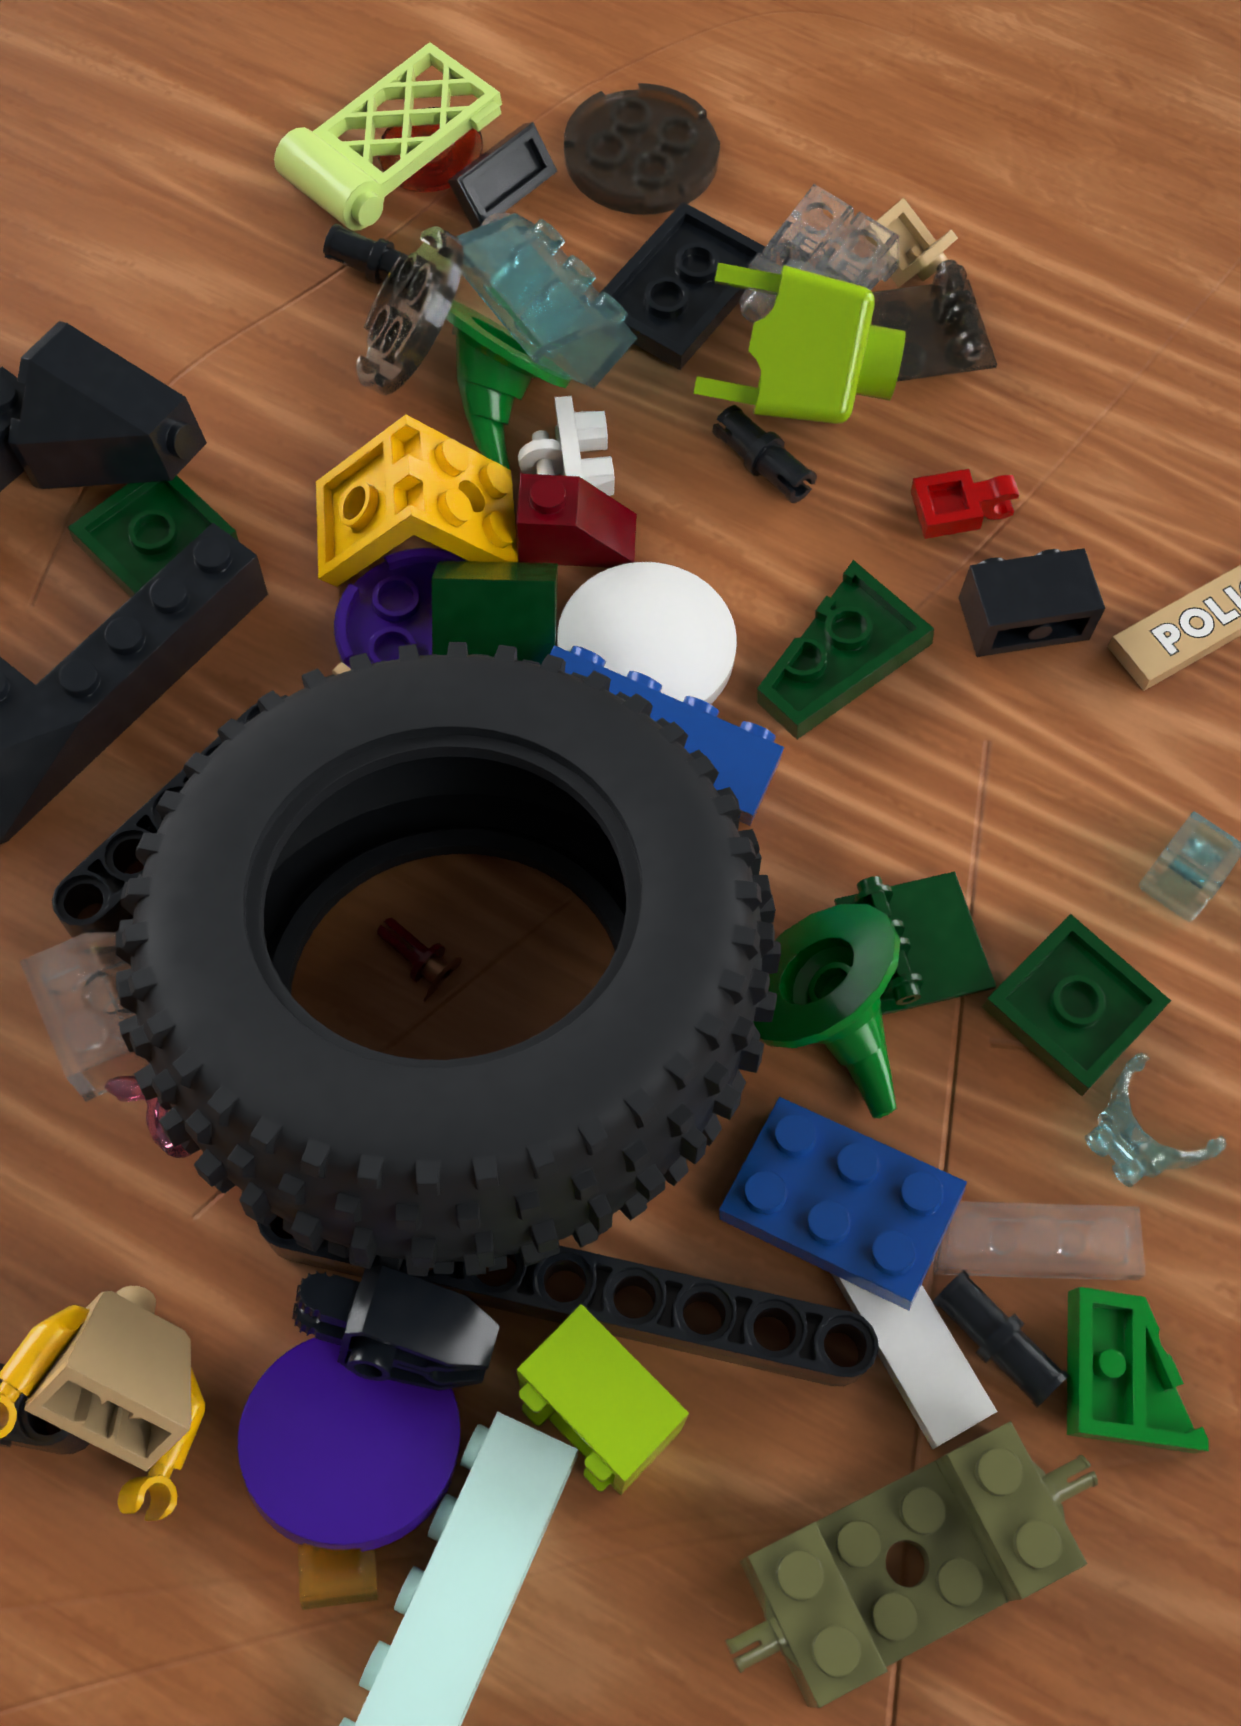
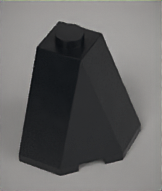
(97, 417)

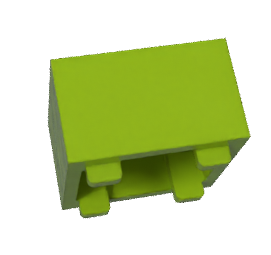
(599, 1401)

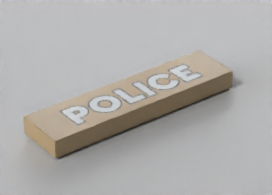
(1181, 631)

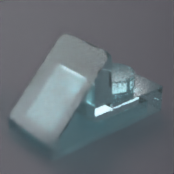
(1192, 867)

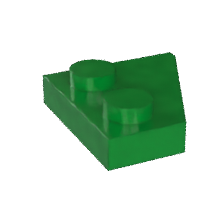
(1122, 1376)

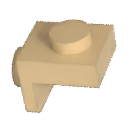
(917, 247)

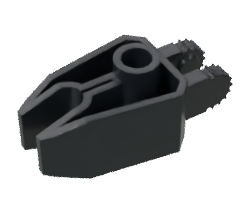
(398, 1327)

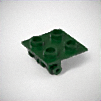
(938, 941)

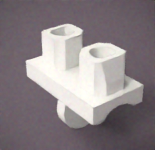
(574, 434)

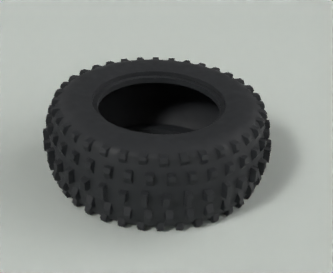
(483, 1147)

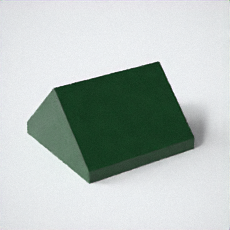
(495, 607)

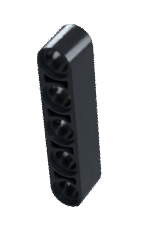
(103, 874)

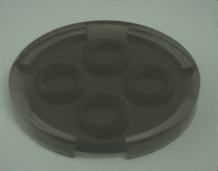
(641, 149)
(410, 311)

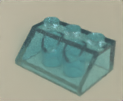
(546, 298)

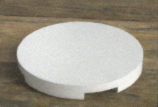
(654, 624)

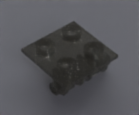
(939, 323)

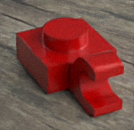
(956, 504)

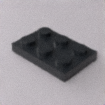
(673, 287)

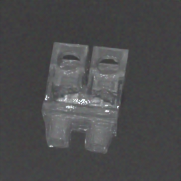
(824, 247)

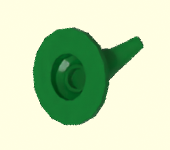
(490, 376)
(831, 992)

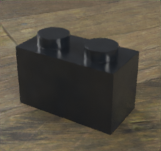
(1030, 601)

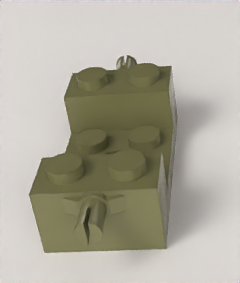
(986, 1538)

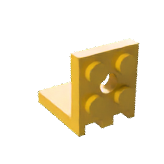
(407, 486)

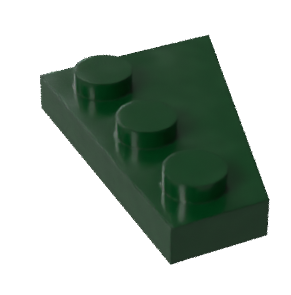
(845, 651)

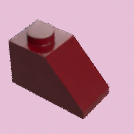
(572, 523)

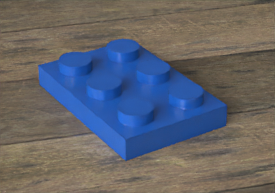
(843, 1202)

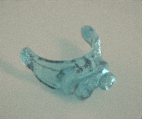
(1129, 1145)

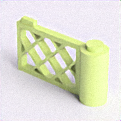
(342, 173)

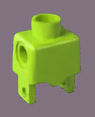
(811, 347)

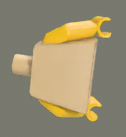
(115, 1382)

